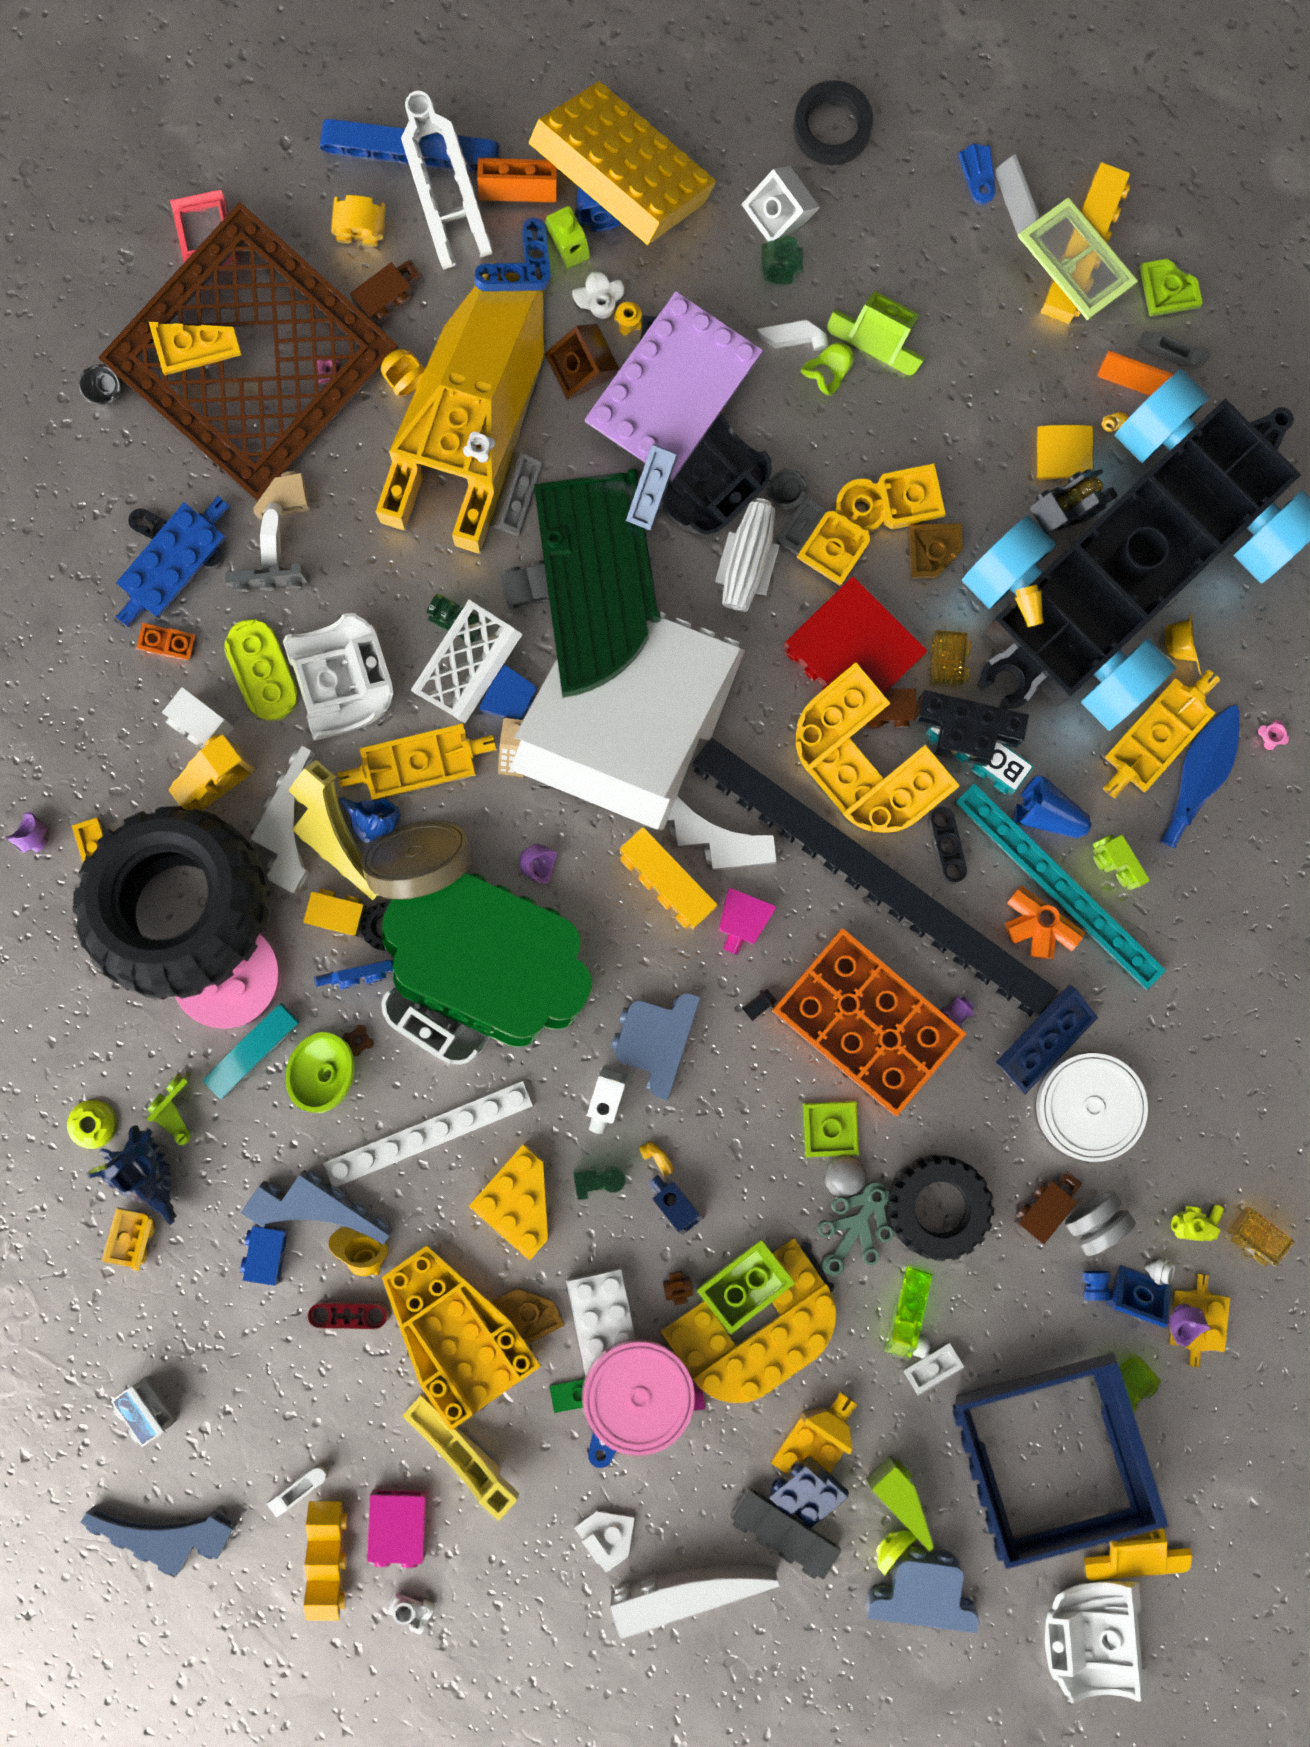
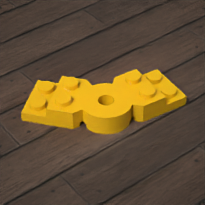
(895, 501)

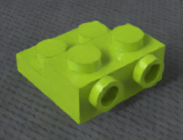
(1116, 854)

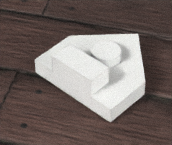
(607, 1537)

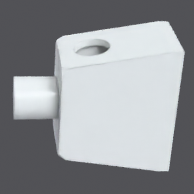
(607, 1090)

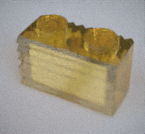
(948, 659)
(1259, 1236)

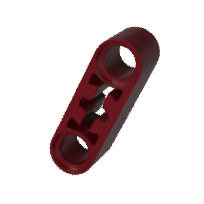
(342, 1321)

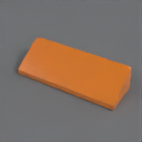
(1132, 373)

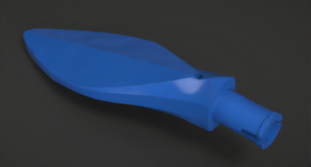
(1204, 770)

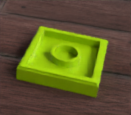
(830, 1129)

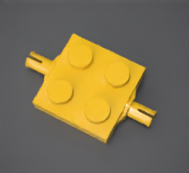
(1216, 1313)

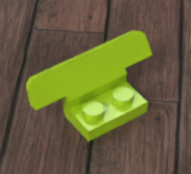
(880, 332)

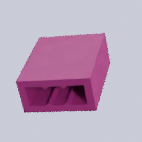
(397, 1527)

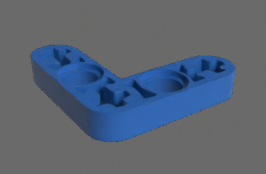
(526, 270)

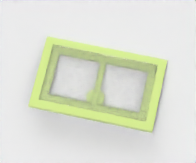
(1077, 258)

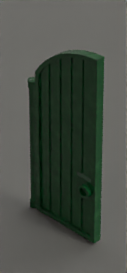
(595, 577)

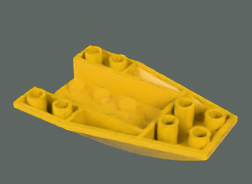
(455, 1337)

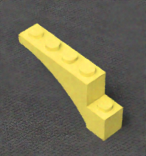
(324, 824)
(465, 1457)

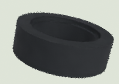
(838, 92)

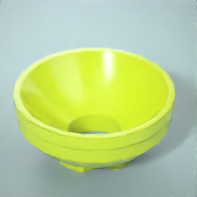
(105, 1121)
(892, 1548)

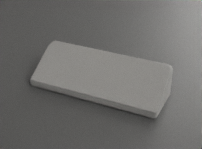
(1016, 193)
(516, 493)

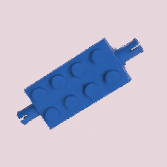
(171, 560)

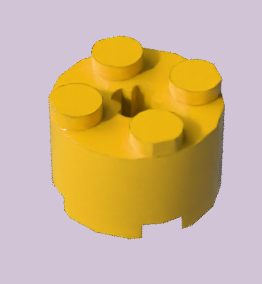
(358, 220)

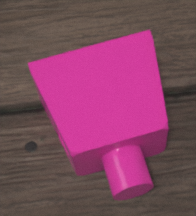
(743, 919)

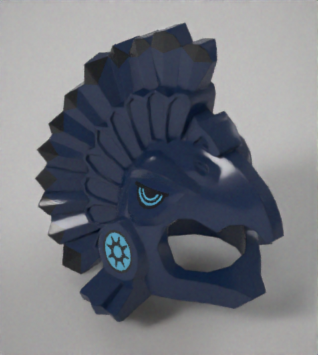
(139, 1172)

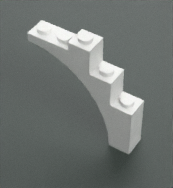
(726, 848)

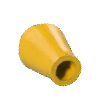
(1030, 604)

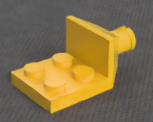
(818, 1433)

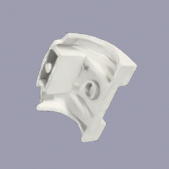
(1096, 1641)

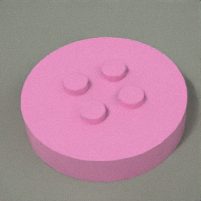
(242, 996)
(638, 1397)

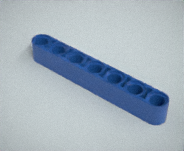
(385, 144)

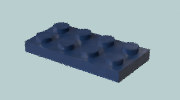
(1047, 1039)

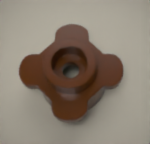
(365, 1043)

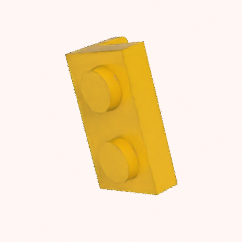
(128, 1238)

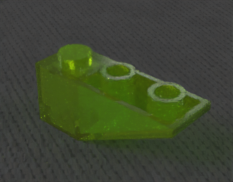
(908, 1313)

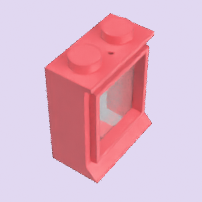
(197, 218)

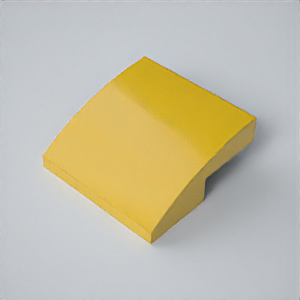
(1064, 450)

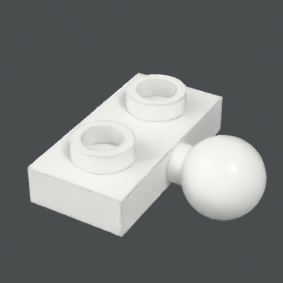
(932, 1367)

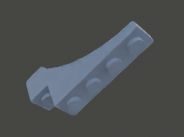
(316, 1201)
(163, 1543)

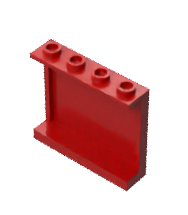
(850, 631)

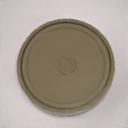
(416, 859)

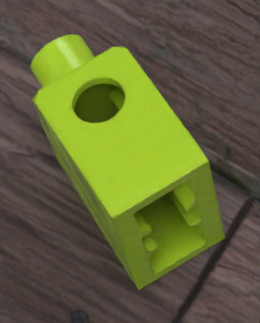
(565, 234)

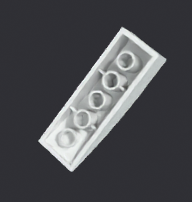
(684, 1594)

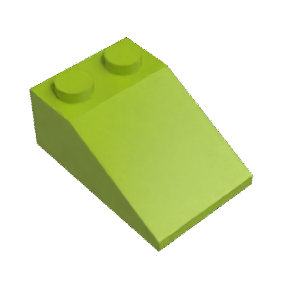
(745, 1286)
(893, 1486)

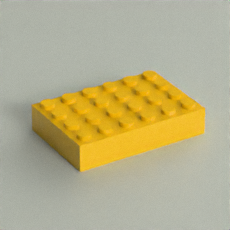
(622, 162)

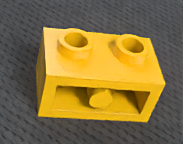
(335, 913)

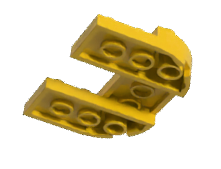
(848, 775)
(772, 1352)

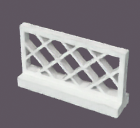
(481, 670)

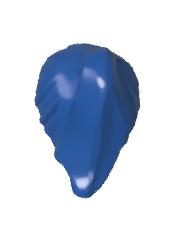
(371, 818)

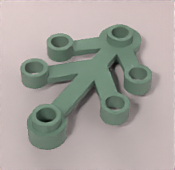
(857, 1226)

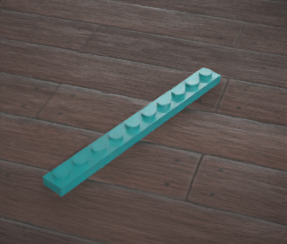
(1060, 886)

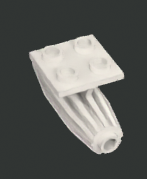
(748, 557)

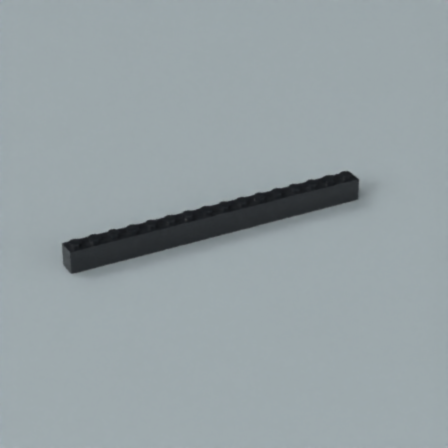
(875, 878)

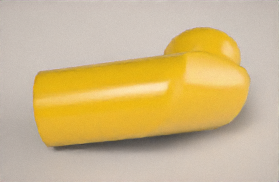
(1114, 421)
(660, 1156)

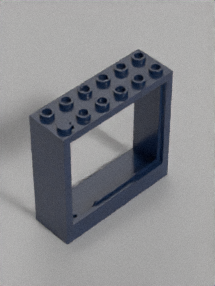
(1128, 1448)

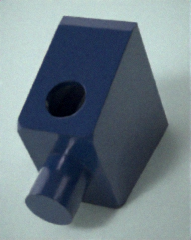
(683, 1213)

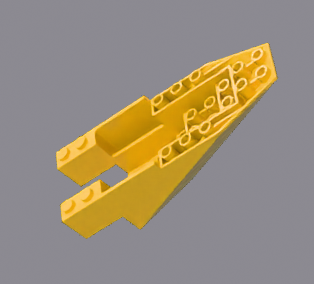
(472, 383)

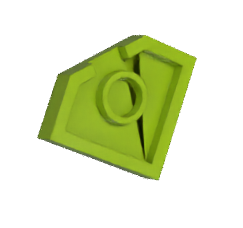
(1169, 288)

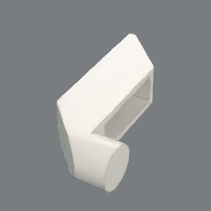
(794, 334)
(270, 537)
(298, 1490)

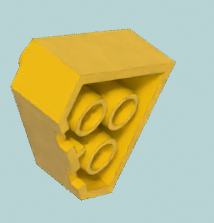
(211, 774)
(517, 1202)

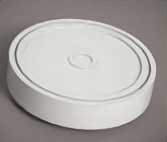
(1092, 1107)

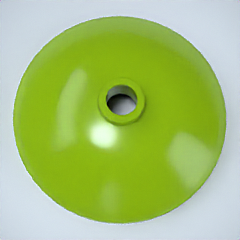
(310, 1070)

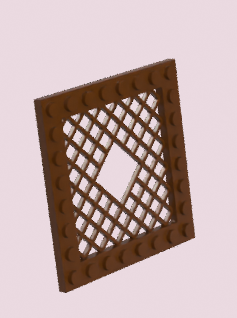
(189, 281)

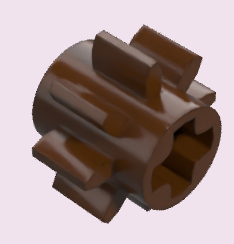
(678, 1288)

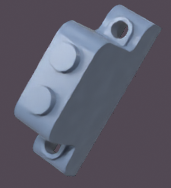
(655, 1039)
(924, 1593)

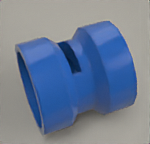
(1096, 1285)

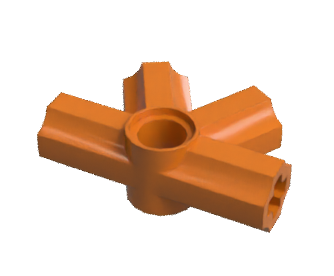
(1042, 935)

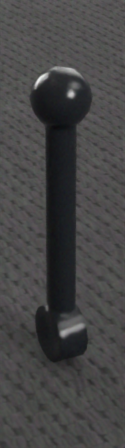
(806, 1248)

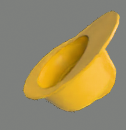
(1180, 640)
(358, 1251)

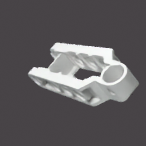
(422, 122)

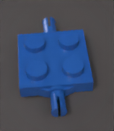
(351, 977)

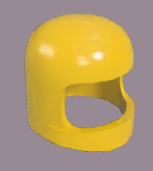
(402, 371)

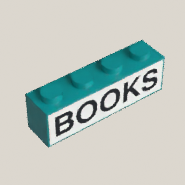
(1005, 770)

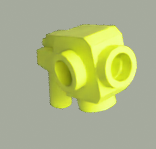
(1195, 1226)

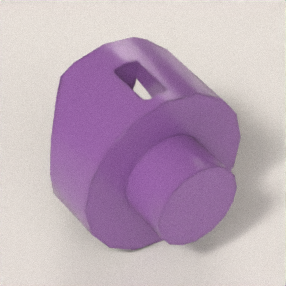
(29, 834)
(538, 863)
(1187, 1324)

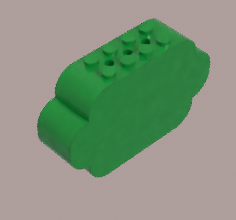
(487, 960)

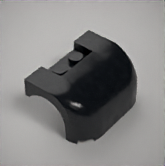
(716, 481)

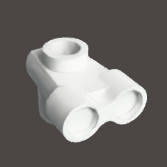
(415, 1614)

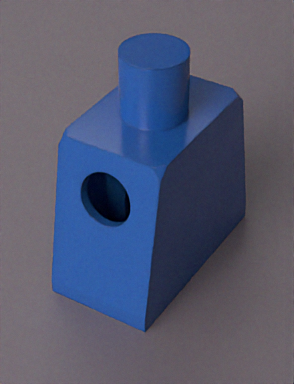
(508, 695)

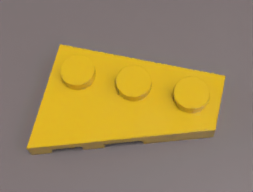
(191, 346)

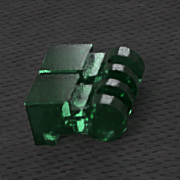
(445, 612)
(589, 1179)

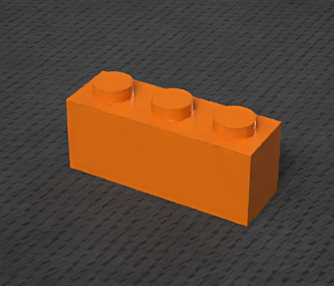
(516, 180)

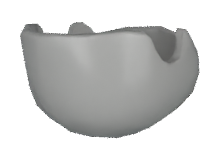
(845, 1176)

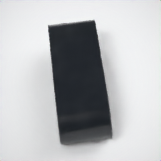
(943, 858)

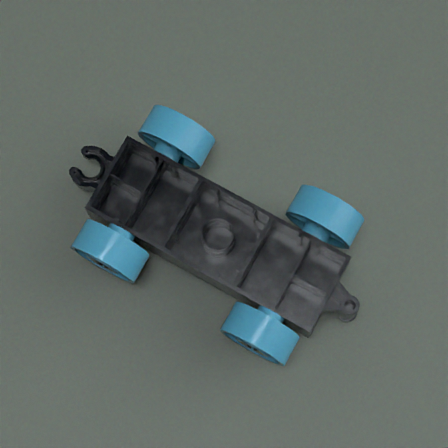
(1142, 552)

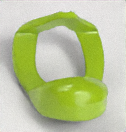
(836, 357)

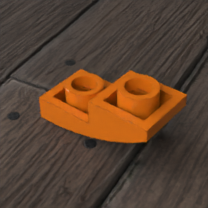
(165, 641)

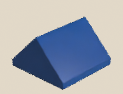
(1140, 1296)

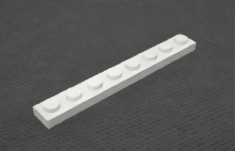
(428, 1134)

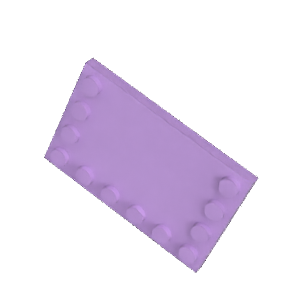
(674, 383)

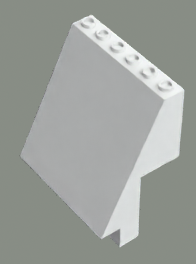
(636, 733)

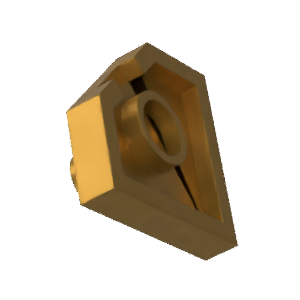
(933, 548)
(530, 1313)

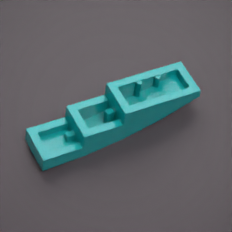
(251, 1051)

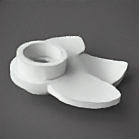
(599, 291)

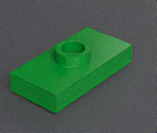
(567, 1395)

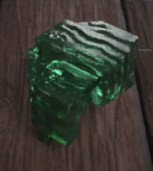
(781, 260)

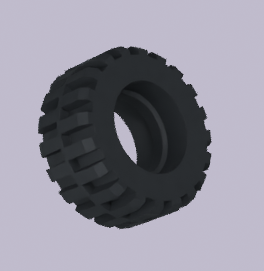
(975, 1219)

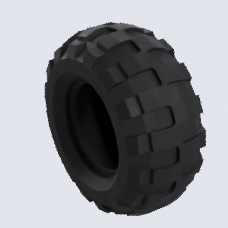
(123, 867)

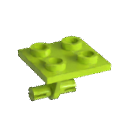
(165, 1112)

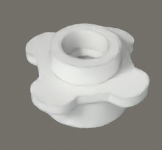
(479, 439)

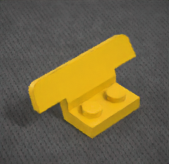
(1138, 1556)

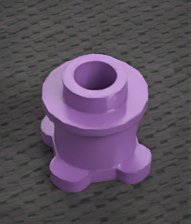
(959, 1010)

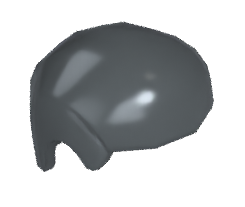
(99, 385)
(787, 489)

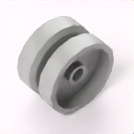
(1100, 1223)

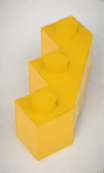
(325, 1560)

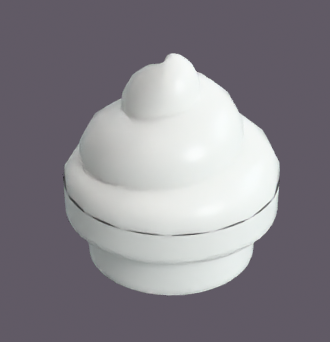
(1161, 1271)

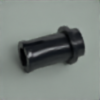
(759, 1004)

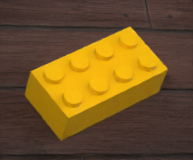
(667, 878)

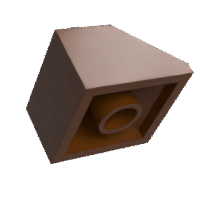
(582, 360)

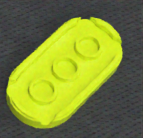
(261, 670)

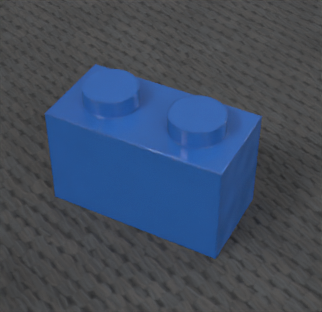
(264, 1254)

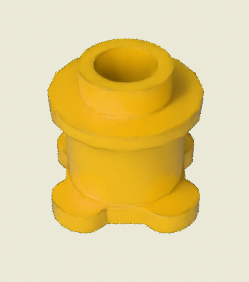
(628, 324)

